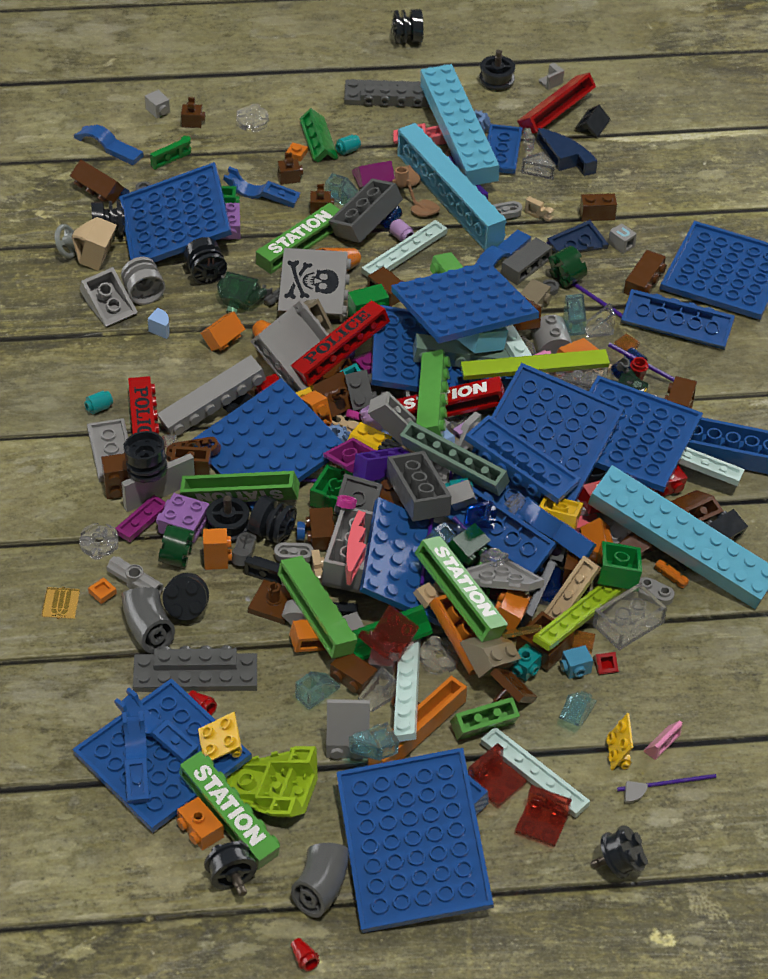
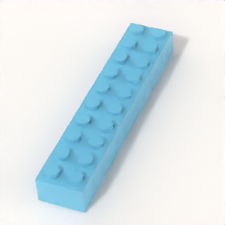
(459, 124)
(451, 186)
(682, 536)

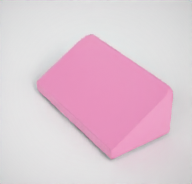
(663, 740)

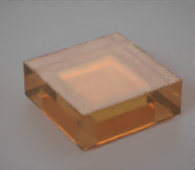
(626, 342)
(584, 638)

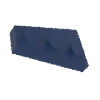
(582, 237)

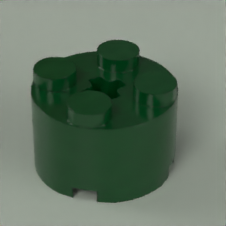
(567, 266)
(176, 546)

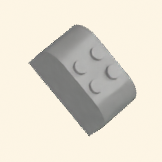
(335, 559)

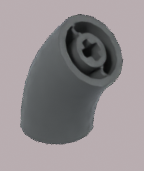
(147, 618)
(320, 878)

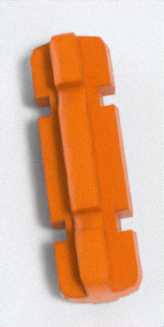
(671, 573)

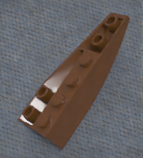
(696, 503)

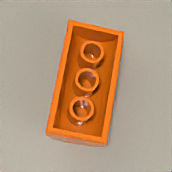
(454, 627)

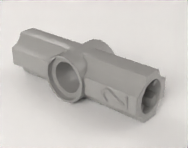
(132, 574)

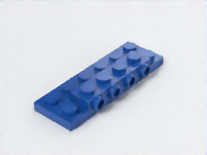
(678, 319)
(522, 460)
(512, 535)

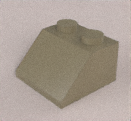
(490, 654)

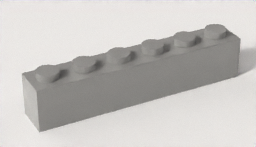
(212, 396)

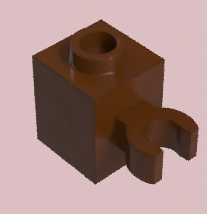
(192, 114)
(289, 170)
(319, 198)

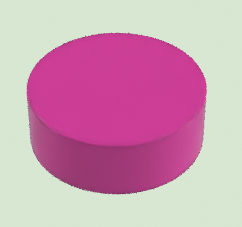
(353, 414)
(346, 502)

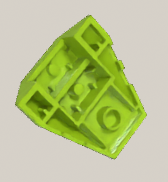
(278, 783)

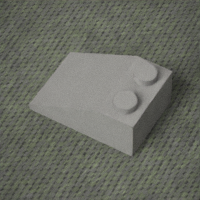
(107, 297)
(344, 720)

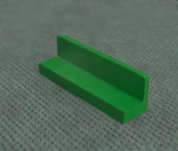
(317, 135)
(415, 614)

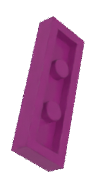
(140, 518)

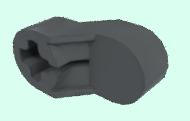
(244, 547)

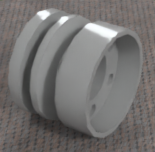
(142, 280)

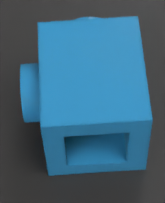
(576, 662)

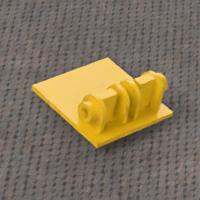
(221, 737)
(620, 744)

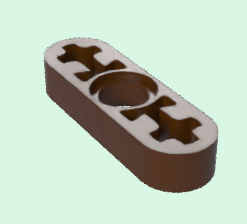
(206, 442)

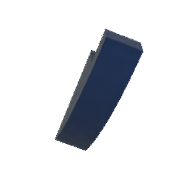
(566, 152)

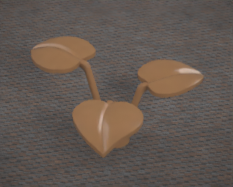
(408, 177)

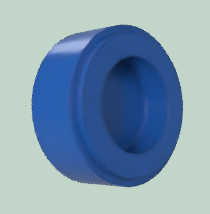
(300, 530)

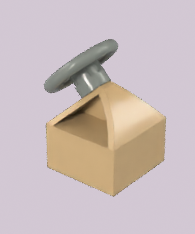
(88, 241)

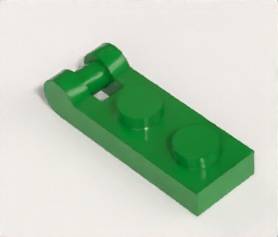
(171, 152)

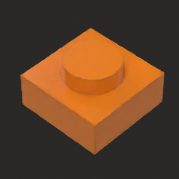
(298, 151)
(102, 590)

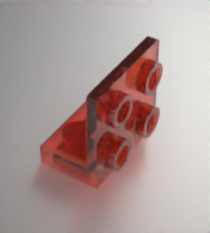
(391, 634)
(496, 775)
(544, 816)

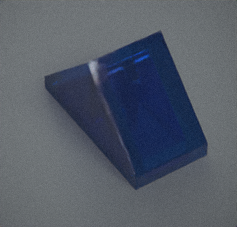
(482, 514)

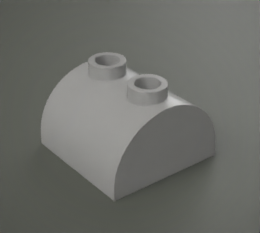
(551, 334)

